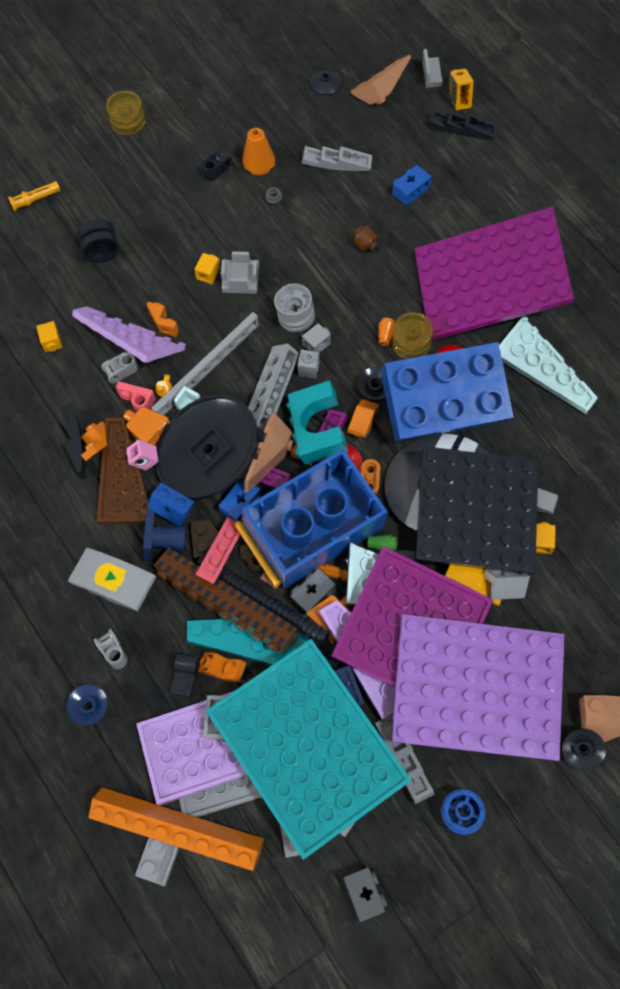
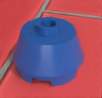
(463, 811)

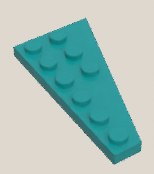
(228, 638)

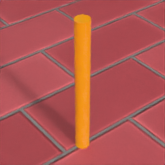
(258, 554)

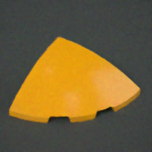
(471, 578)

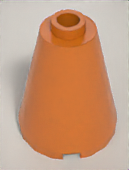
(258, 155)

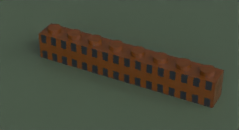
(227, 601)

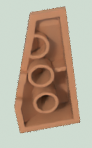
(381, 83)
(270, 452)
(601, 715)

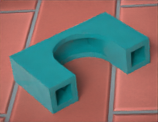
(303, 406)

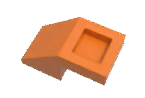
(158, 314)
(363, 418)
(95, 439)
(221, 667)

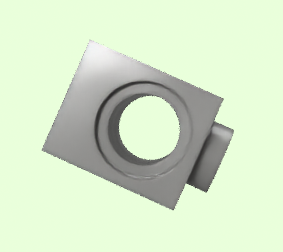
(316, 338)
(308, 364)

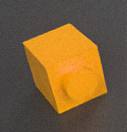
(207, 268)
(49, 337)
(545, 538)

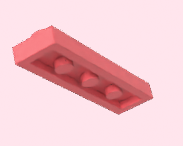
(219, 551)

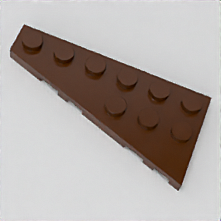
(121, 486)

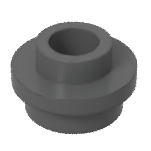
(273, 195)

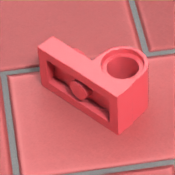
(137, 395)

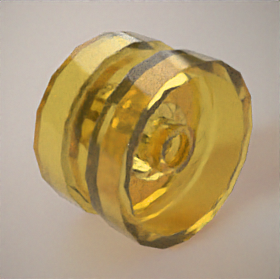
(125, 112)
(412, 335)

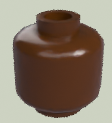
(365, 238)

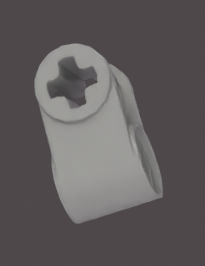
(119, 367)
(109, 647)

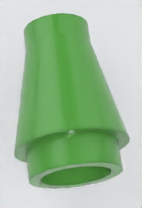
(378, 542)

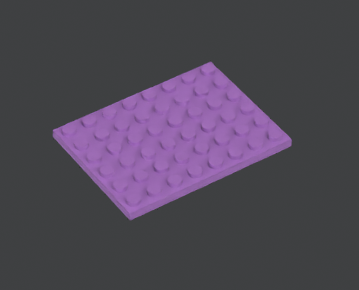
(478, 688)

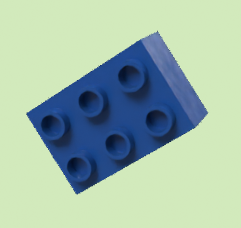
(446, 392)
(314, 517)

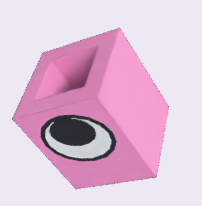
(142, 455)

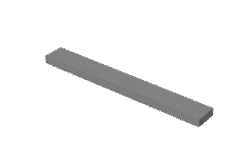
(208, 363)

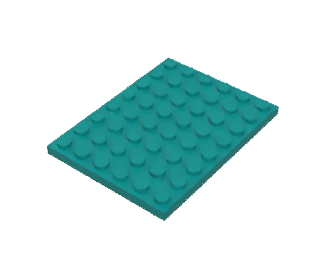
(308, 748)

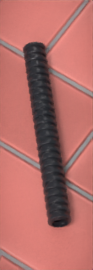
(303, 624)

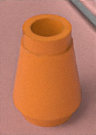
(385, 331)

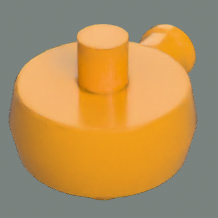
(163, 386)

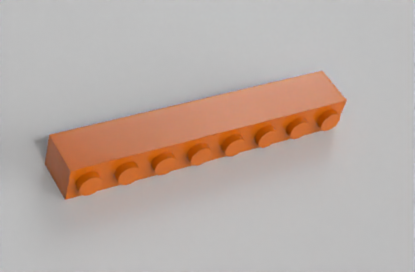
(176, 828)

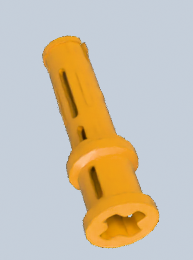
(26, 198)

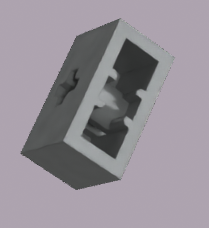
(314, 580)
(364, 908)

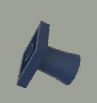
(161, 537)

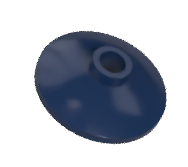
(80, 698)

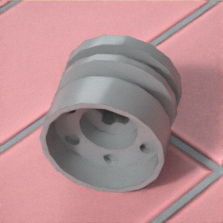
(294, 307)

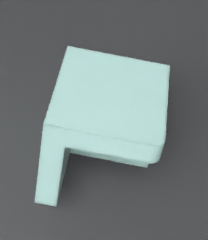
(185, 397)

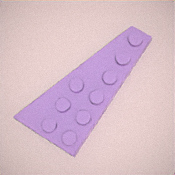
(130, 337)
(379, 693)

